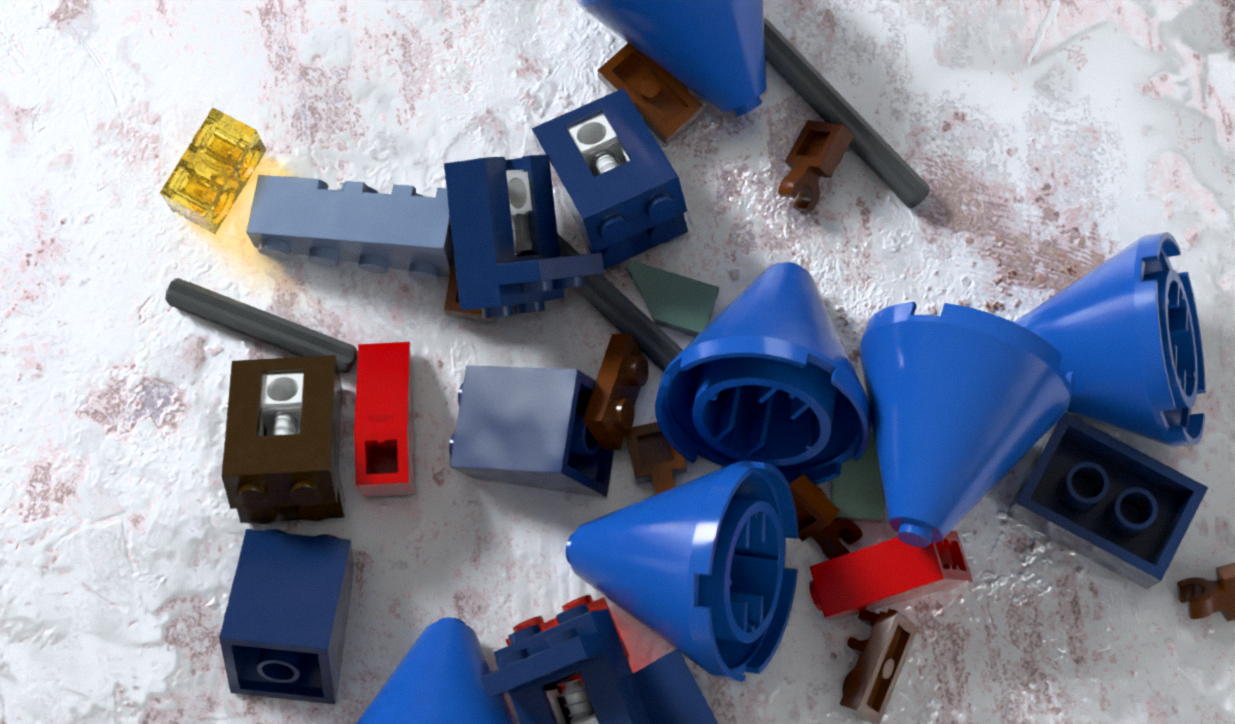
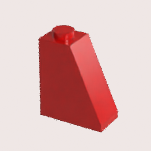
(887, 575)

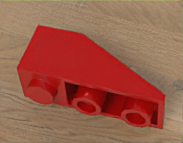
(384, 420)

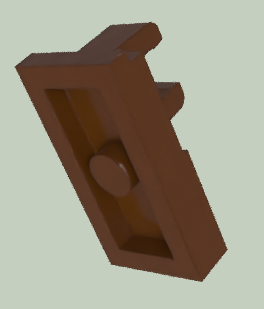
(878, 665)

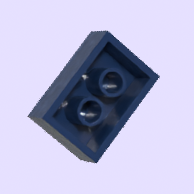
(1107, 501)

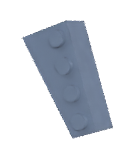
(353, 225)

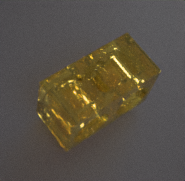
(213, 170)

